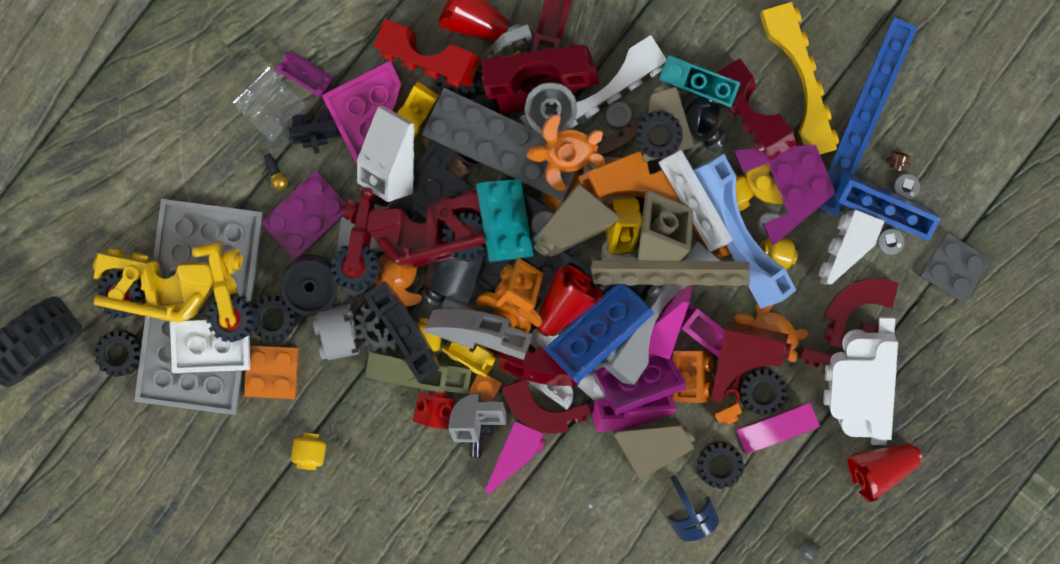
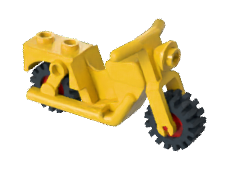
(177, 296)

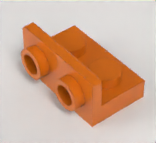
(519, 285)
(696, 371)

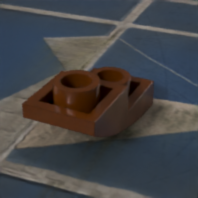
(611, 143)

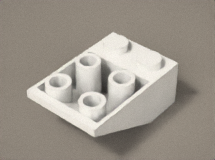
(387, 156)
(855, 239)

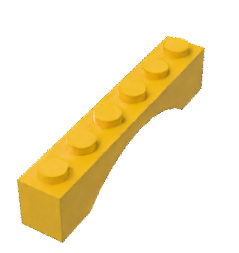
(784, 30)

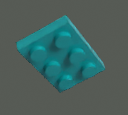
(504, 220)

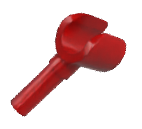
(734, 388)

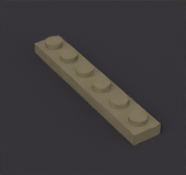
(671, 272)

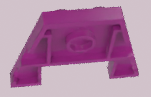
(800, 181)

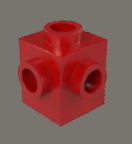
(433, 409)

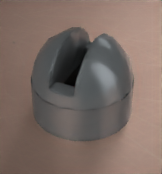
(808, 550)

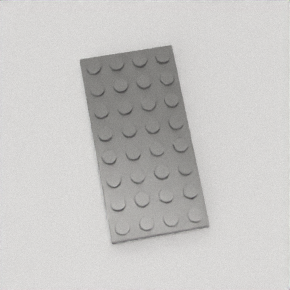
(178, 231)

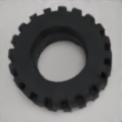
(35, 339)

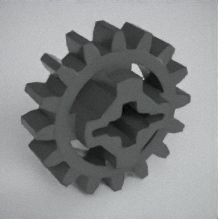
(371, 326)

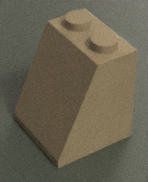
(668, 101)
(573, 222)
(664, 229)
(654, 445)

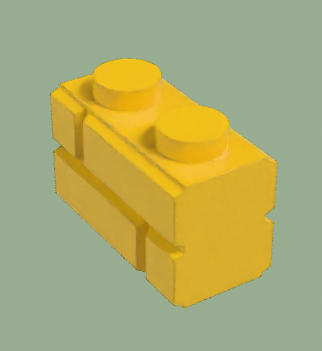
(624, 233)

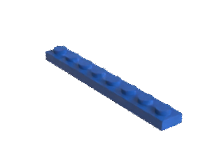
(869, 105)

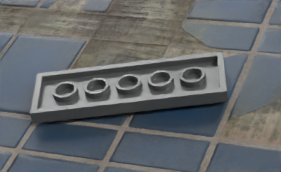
(490, 140)

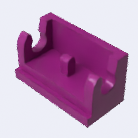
(305, 74)

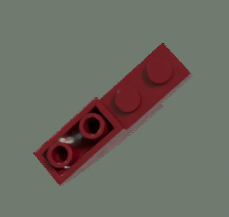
(535, 367)

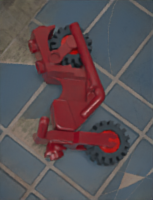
(405, 241)

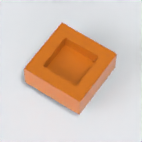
(485, 387)
(728, 414)

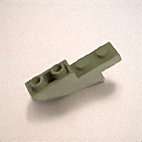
(395, 370)

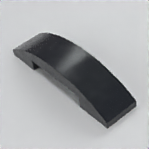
(404, 330)

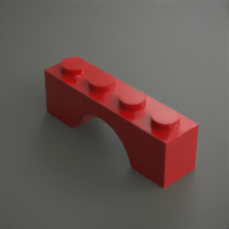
(453, 63)

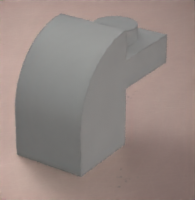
(470, 414)

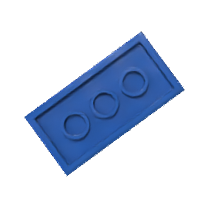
(599, 331)

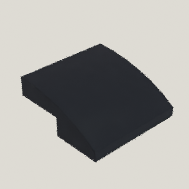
(454, 277)

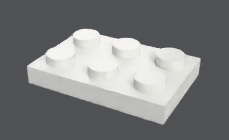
(199, 351)

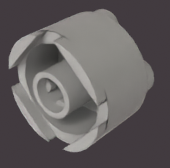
(550, 94)
(336, 332)

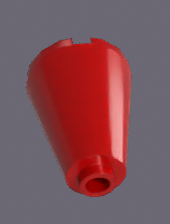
(473, 19)
(566, 300)
(882, 468)

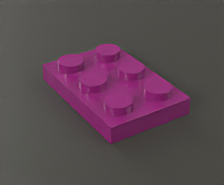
(305, 215)
(656, 381)

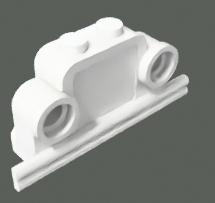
(864, 382)

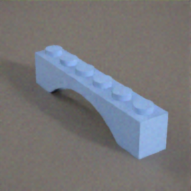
(767, 278)

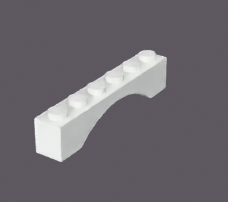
(640, 61)

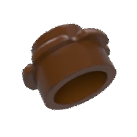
(898, 160)

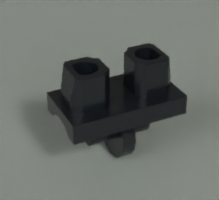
(315, 133)

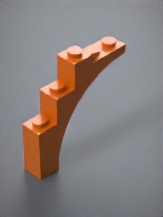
(631, 178)

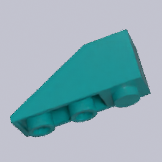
(699, 80)

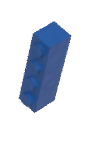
(886, 206)

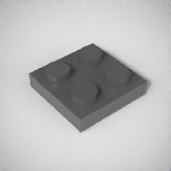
(955, 268)

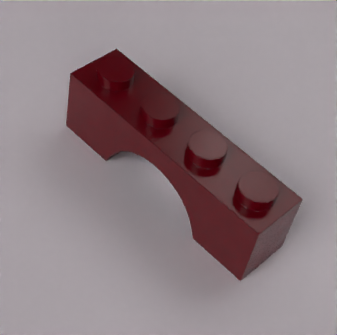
(551, 25)
(506, 73)
(517, 102)
(769, 131)

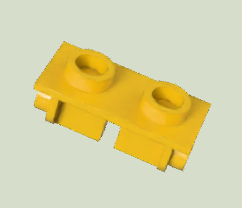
(479, 361)

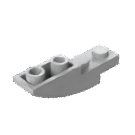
(473, 327)

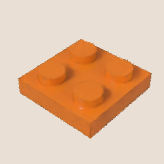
(272, 372)

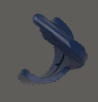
(707, 525)

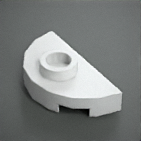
(560, 394)

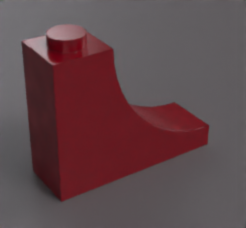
(745, 349)

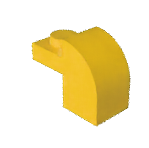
(418, 106)

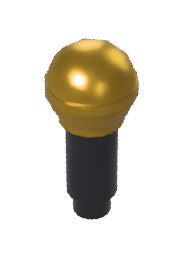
(278, 179)

